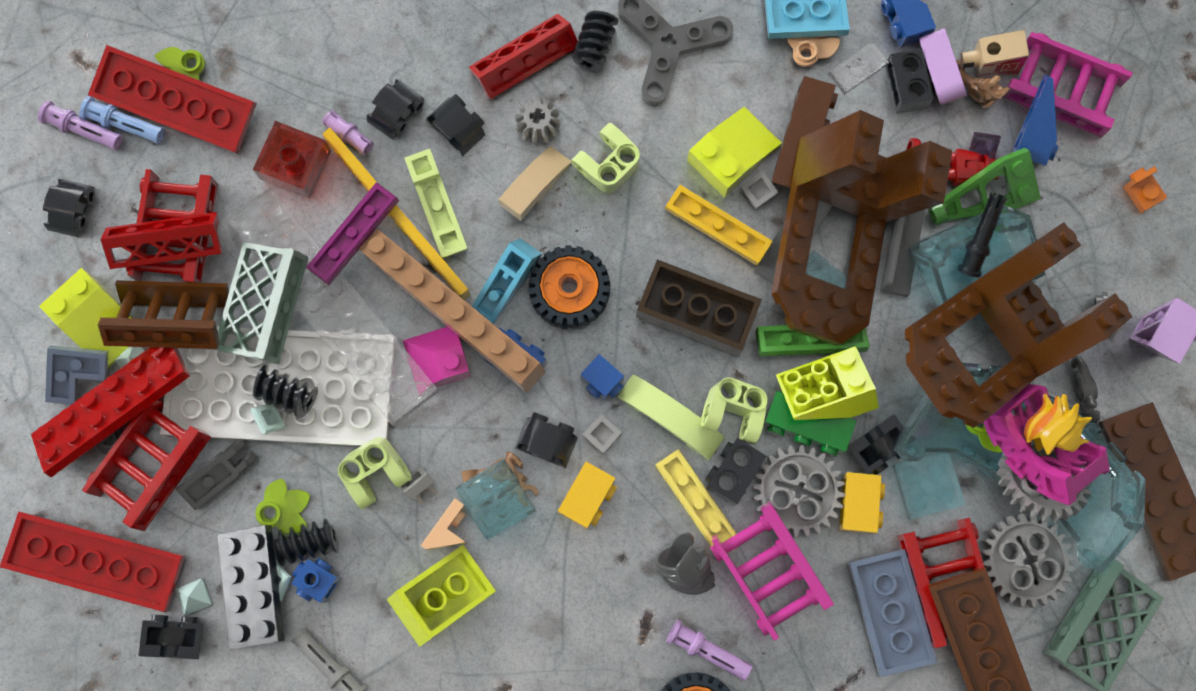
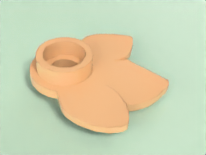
(816, 46)

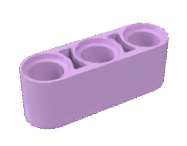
(942, 66)

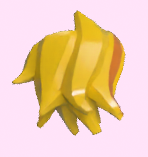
(1056, 426)

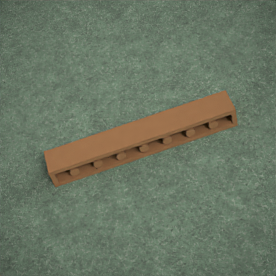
(452, 311)

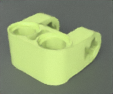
(612, 164)
(737, 404)
(362, 456)

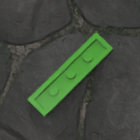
(784, 341)

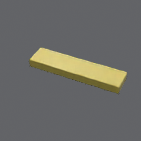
(695, 498)

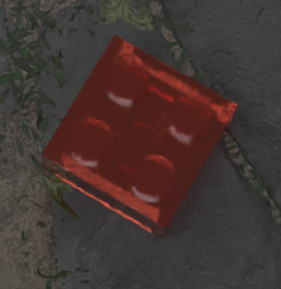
(292, 159)

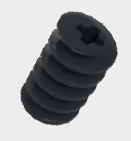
(594, 40)
(282, 393)
(305, 543)

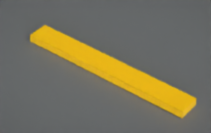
(398, 217)

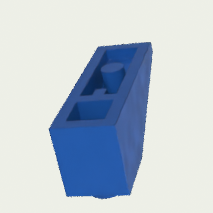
(1039, 127)

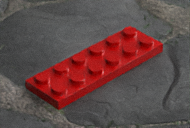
(172, 99)
(108, 407)
(92, 561)

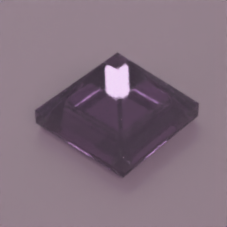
(985, 144)

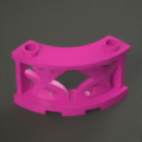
(1049, 474)

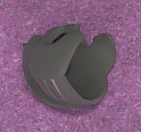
(685, 567)

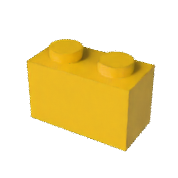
(587, 495)
(861, 503)

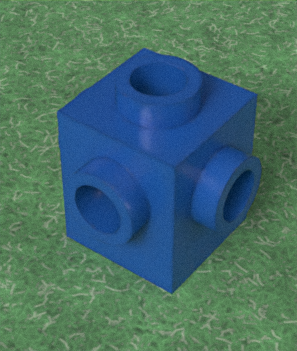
(325, 580)

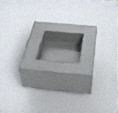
(759, 190)
(602, 434)

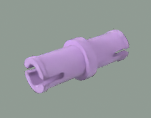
(348, 133)

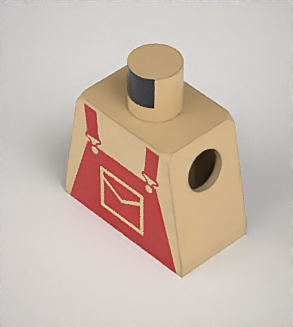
(997, 55)

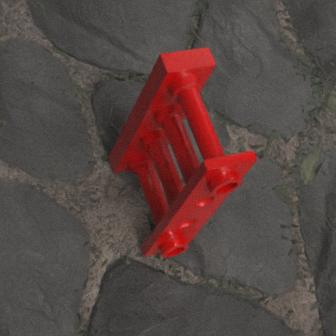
(205, 197)
(167, 478)
(923, 573)

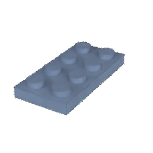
(892, 613)

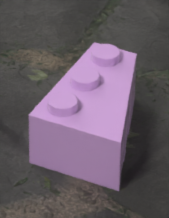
(1167, 330)

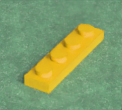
(718, 225)

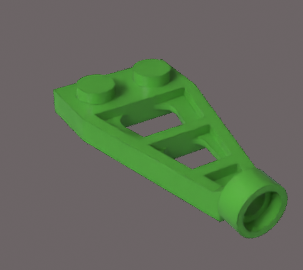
(1019, 179)

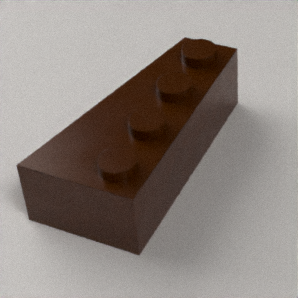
(807, 116)

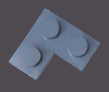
(68, 365)

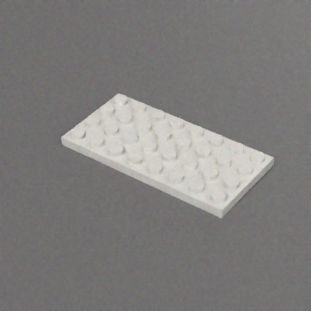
(221, 395)

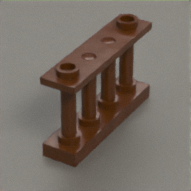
(165, 332)

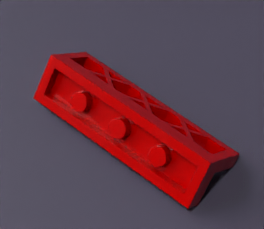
(524, 55)
(161, 230)

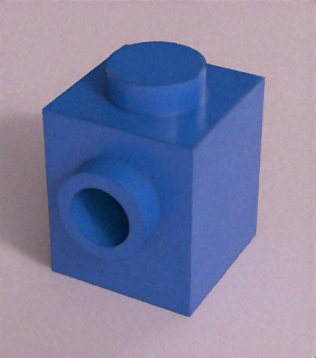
(602, 379)

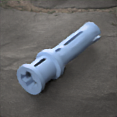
(111, 117)

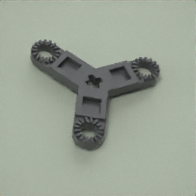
(663, 60)

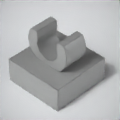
(419, 482)

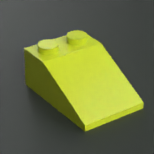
(732, 151)
(77, 311)
(440, 595)

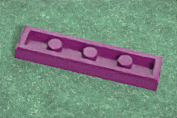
(352, 233)

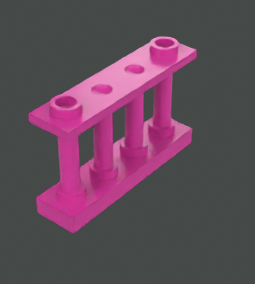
(1070, 110)
(799, 570)

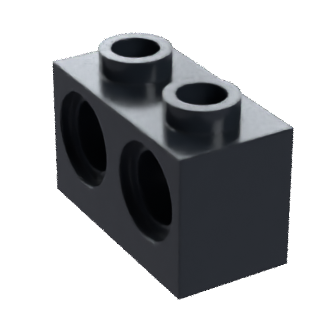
(902, 81)
(740, 475)

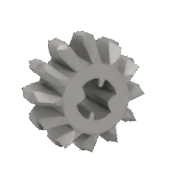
(545, 126)

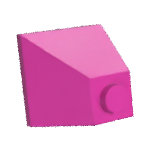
(439, 356)

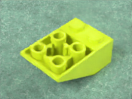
(829, 387)

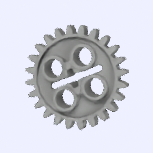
(806, 466)
(1025, 493)
(1050, 551)

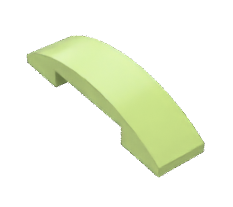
(436, 203)
(670, 415)

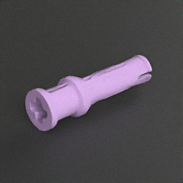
(68, 120)
(697, 644)

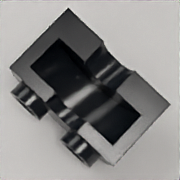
(393, 107)
(457, 124)
(66, 207)
(547, 440)
(877, 446)
(170, 638)

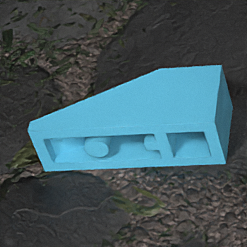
(506, 279)

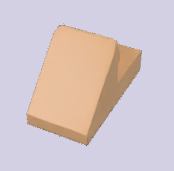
(441, 535)

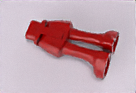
(963, 163)

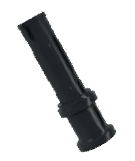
(979, 246)

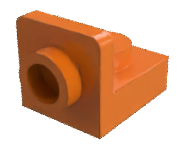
(1144, 189)

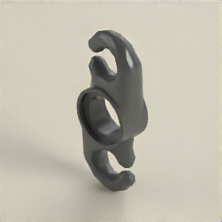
(1085, 388)

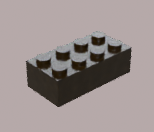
(698, 308)

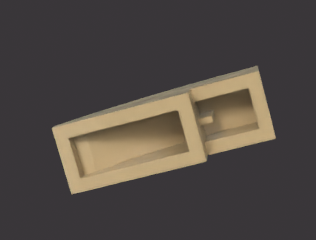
(534, 183)

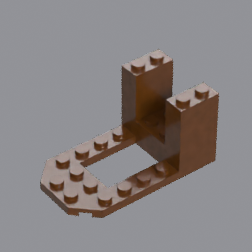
(845, 170)
(1020, 321)

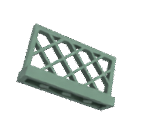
(278, 305)
(1081, 616)

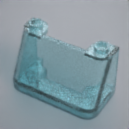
(942, 252)

